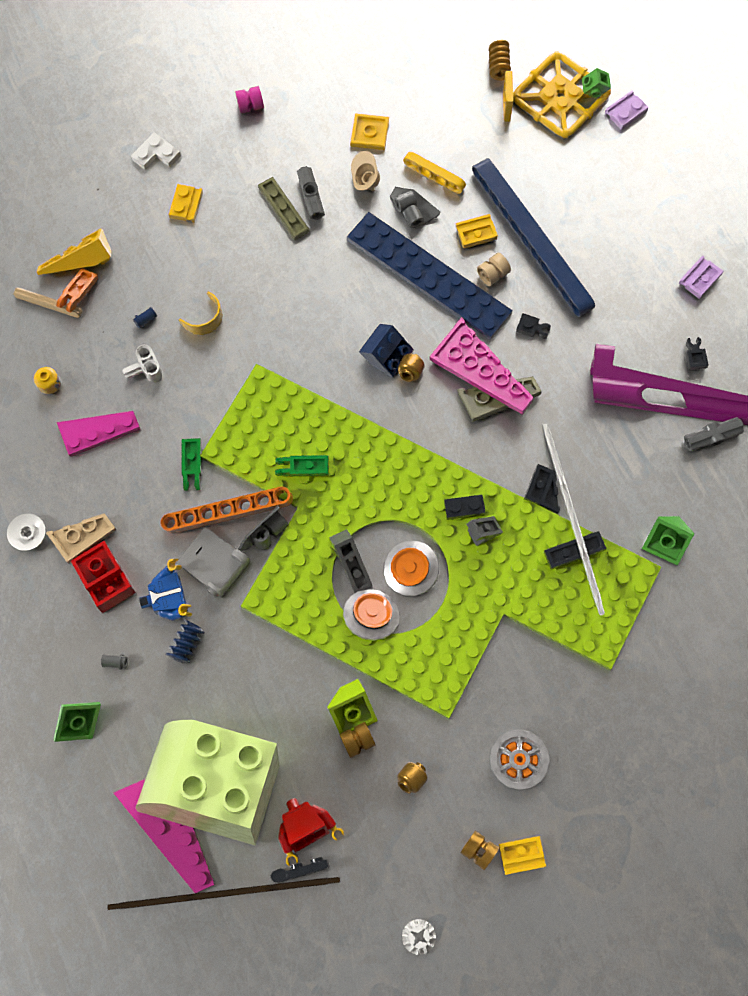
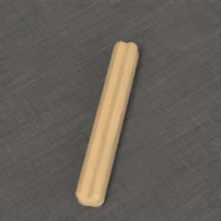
(44, 301)

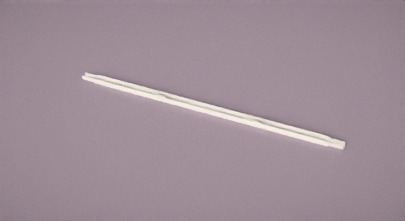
(577, 532)

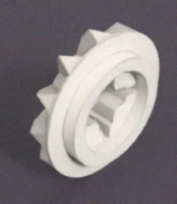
(420, 947)

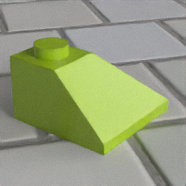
(351, 707)

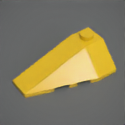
(89, 252)

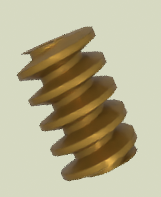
(499, 59)

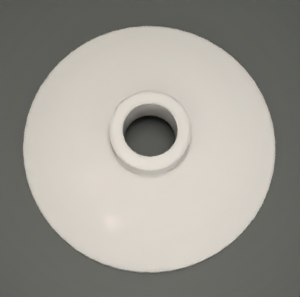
(20, 526)

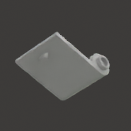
(213, 562)

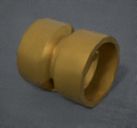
(357, 739)
(474, 844)

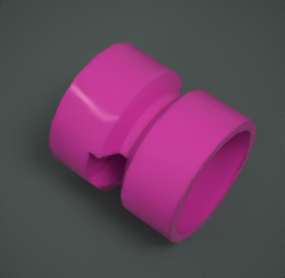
(249, 99)

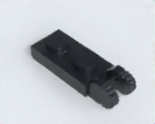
(299, 870)

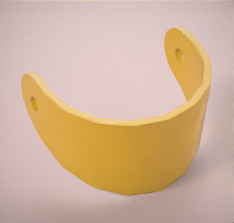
(208, 327)

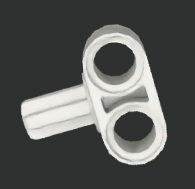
(144, 365)

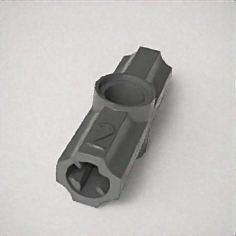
(313, 200)
(713, 434)

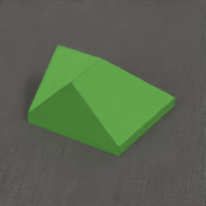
(669, 538)
(76, 721)

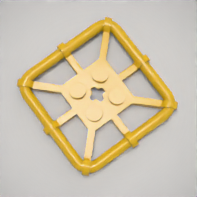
(549, 95)

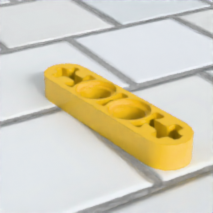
(434, 172)

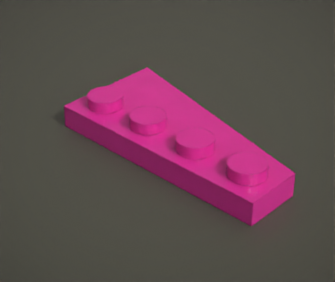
(92, 432)

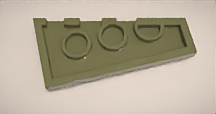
(482, 405)

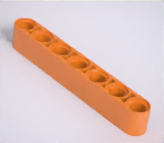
(218, 507)

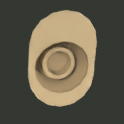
(365, 171)

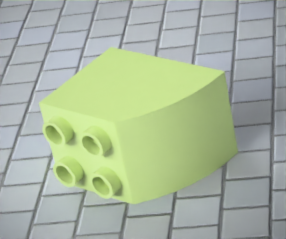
(210, 779)

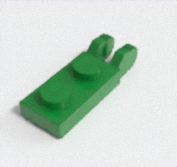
(191, 462)
(303, 465)

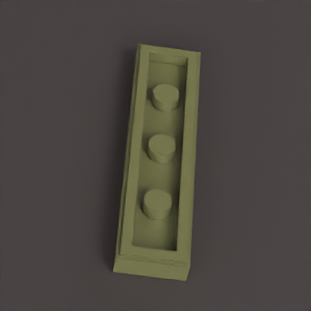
(283, 208)

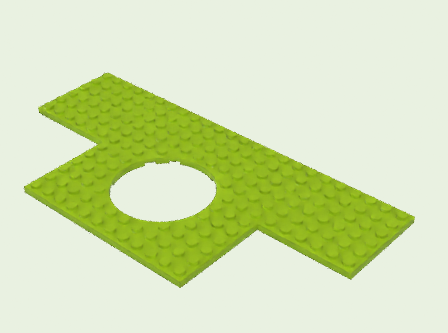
(389, 478)

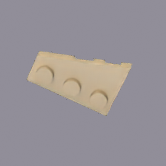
(81, 537)

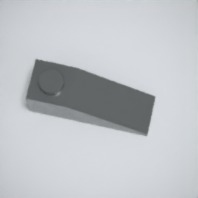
(351, 561)

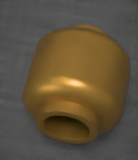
(411, 367)
(412, 777)

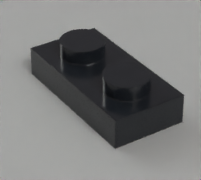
(464, 507)

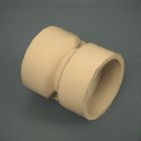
(495, 268)

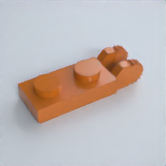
(77, 289)

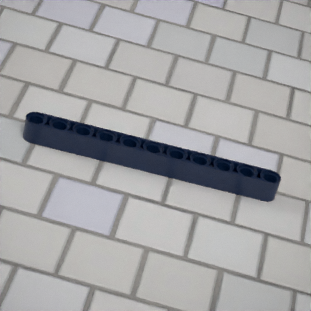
(533, 237)

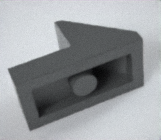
(483, 529)

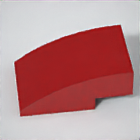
(103, 577)

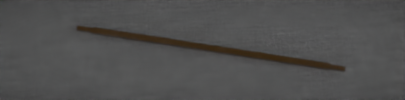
(223, 893)

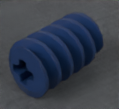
(185, 642)

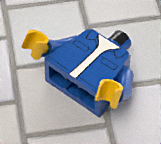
(167, 594)

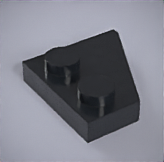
(543, 489)

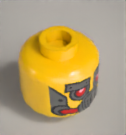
(47, 380)

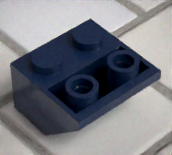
(386, 349)

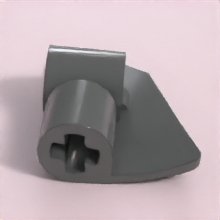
(413, 206)
(272, 524)

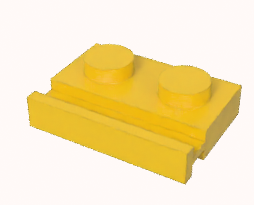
(185, 203)
(476, 231)
(522, 855)

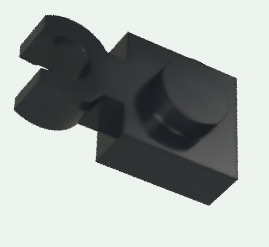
(530, 325)
(695, 356)

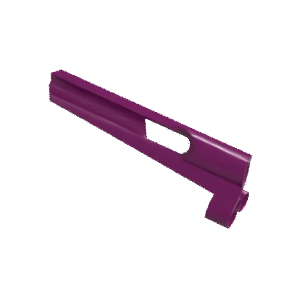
(625, 386)

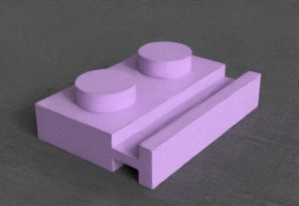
(626, 110)
(701, 277)

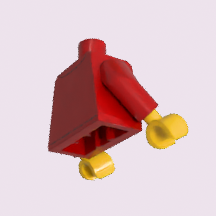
(304, 826)

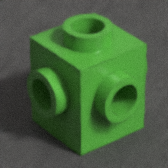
(596, 83)

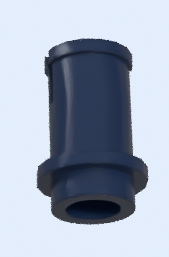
(145, 317)

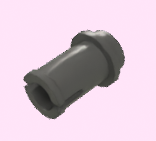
(114, 661)

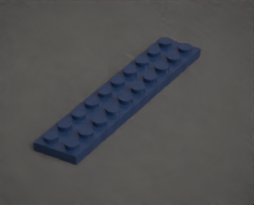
(429, 275)

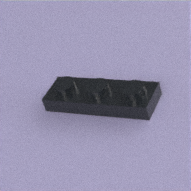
(569, 551)

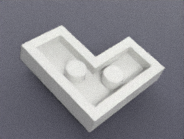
(155, 147)

